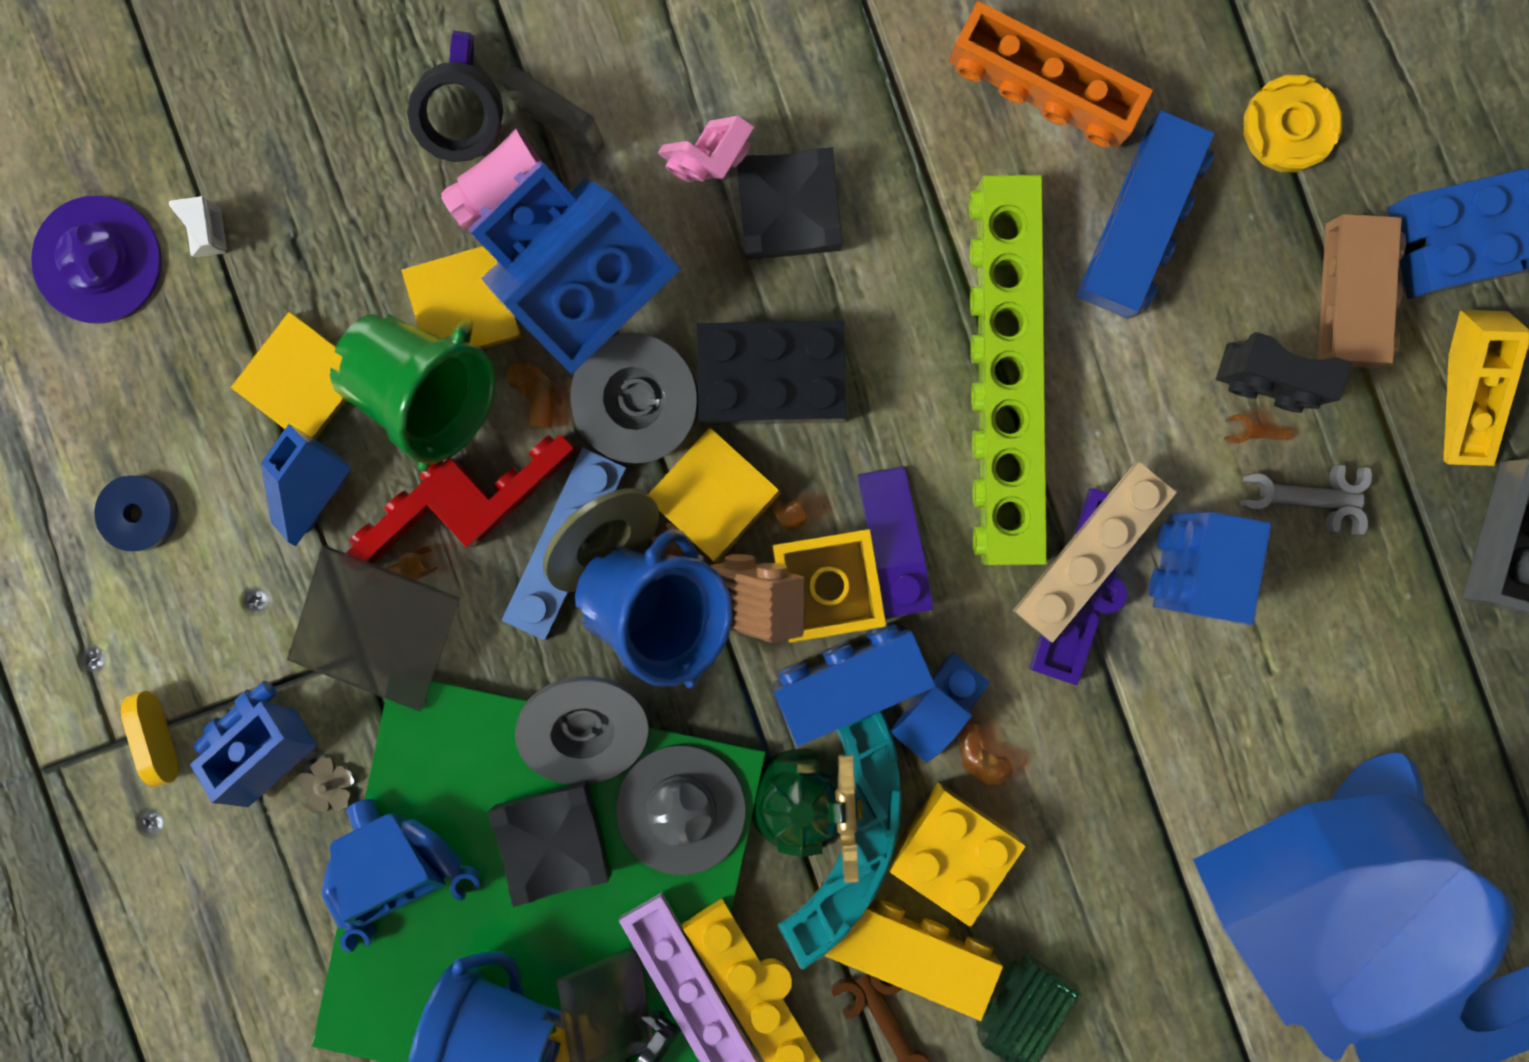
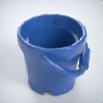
(656, 611)
(483, 1021)

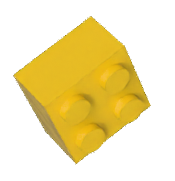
(838, 583)
(954, 854)

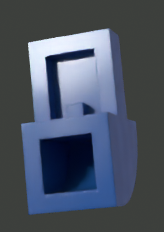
(941, 712)

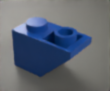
(300, 481)

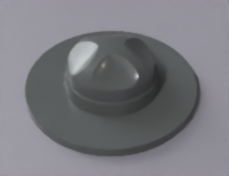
(635, 398)
(581, 730)
(681, 809)

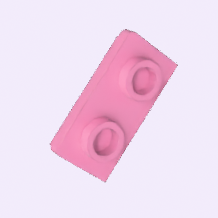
(718, 148)

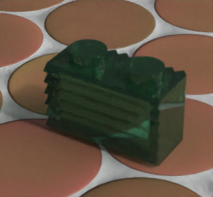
(1027, 1011)

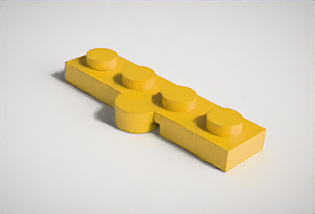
(749, 985)

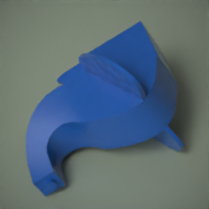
(1373, 925)

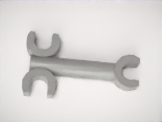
(1344, 498)

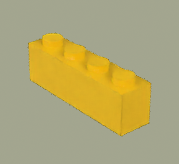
(921, 958)

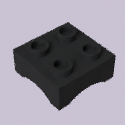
(789, 204)
(1272, 371)
(550, 843)

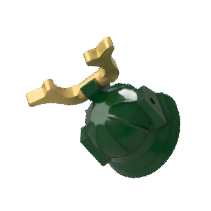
(805, 807)

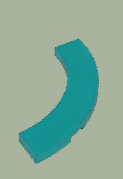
(836, 904)

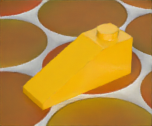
(1481, 384)

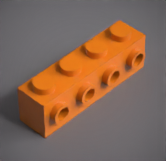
(1048, 76)

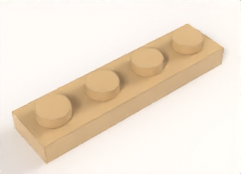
(1094, 551)

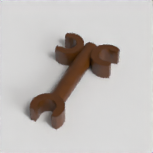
(871, 990)

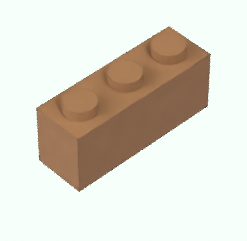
(1361, 289)

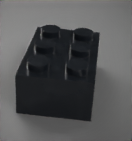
(771, 372)

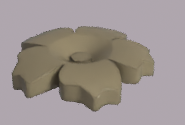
(327, 785)

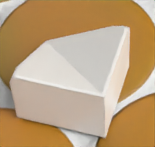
(203, 225)

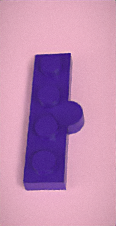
(1068, 653)

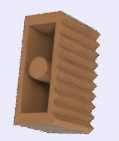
(764, 598)

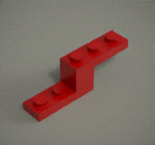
(461, 500)

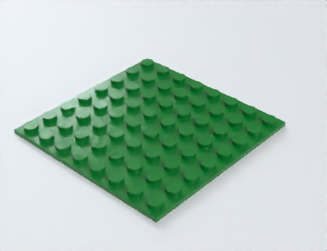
(448, 774)

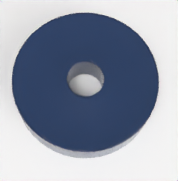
(114, 513)

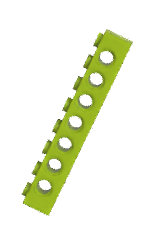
(1019, 201)

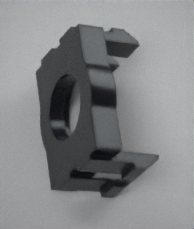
(662, 1040)

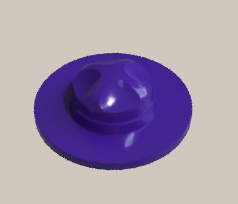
(96, 259)

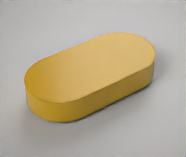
(149, 739)

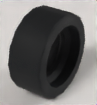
(432, 140)

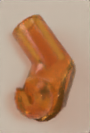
(979, 762)

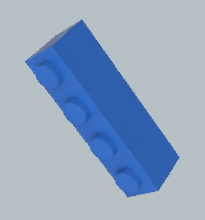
(1145, 215)

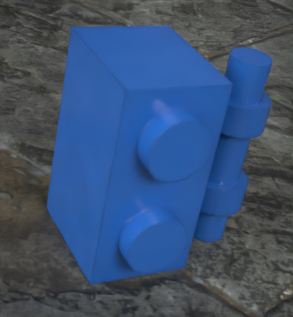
(250, 748)

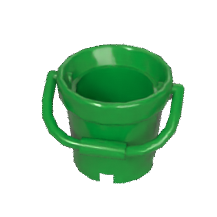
(416, 385)

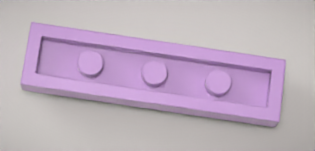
(685, 983)

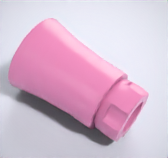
(489, 179)

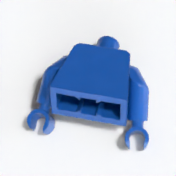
(385, 868)

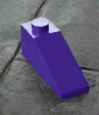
(895, 542)

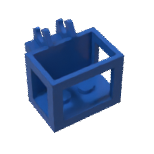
(569, 262)

